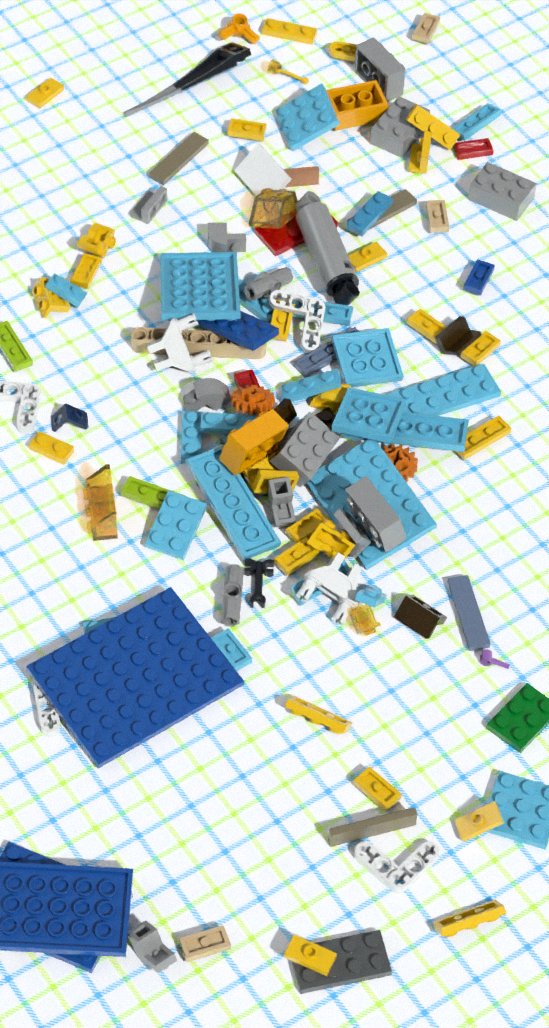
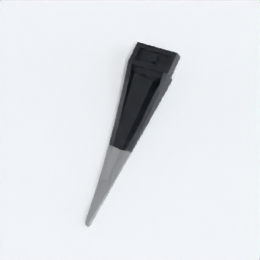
(217, 63)

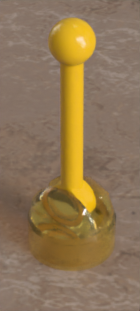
(275, 68)

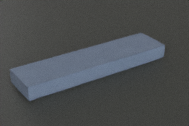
(318, 358)
(468, 613)

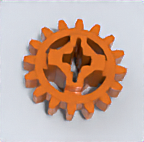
(252, 399)
(402, 460)

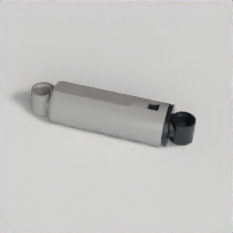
(327, 249)

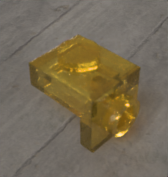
(364, 620)

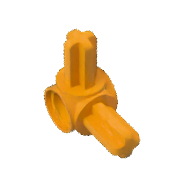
(238, 28)

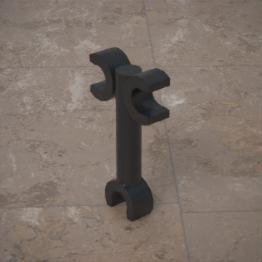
(258, 568)

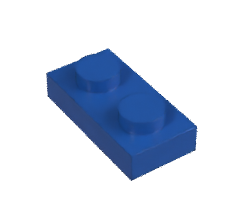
(479, 277)

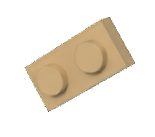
(426, 28)
(437, 216)
(205, 943)

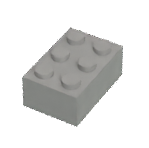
(378, 64)
(393, 131)
(502, 191)
(305, 448)
(375, 514)

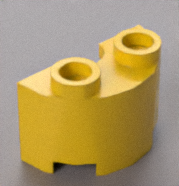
(97, 240)
(330, 399)
(331, 540)

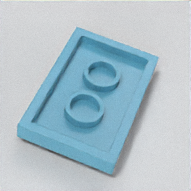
(176, 525)

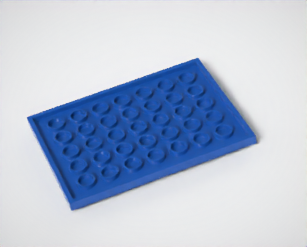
(134, 677)

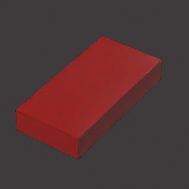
(473, 148)

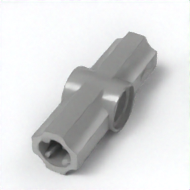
(267, 283)
(232, 604)

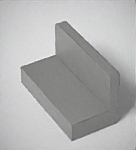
(149, 205)
(359, 537)

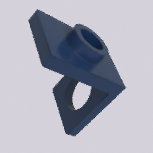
(69, 414)

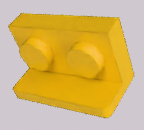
(420, 154)
(47, 300)
(260, 481)

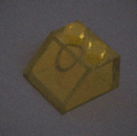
(273, 208)

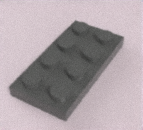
(357, 960)

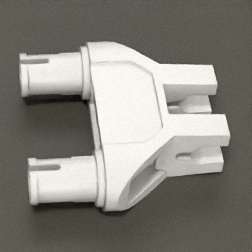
(176, 348)
(334, 584)

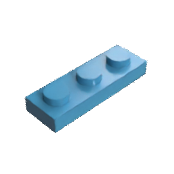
(369, 213)

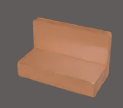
(303, 176)

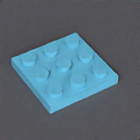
(307, 117)
(367, 357)
(369, 415)
(523, 809)

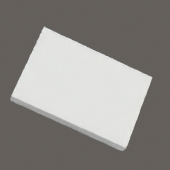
(262, 171)

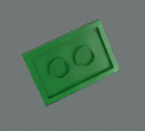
(521, 718)

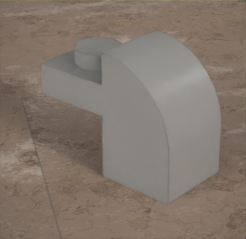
(222, 241)
(207, 392)
(280, 501)
(150, 948)

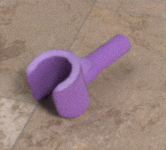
(487, 660)

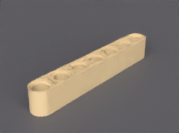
(196, 342)

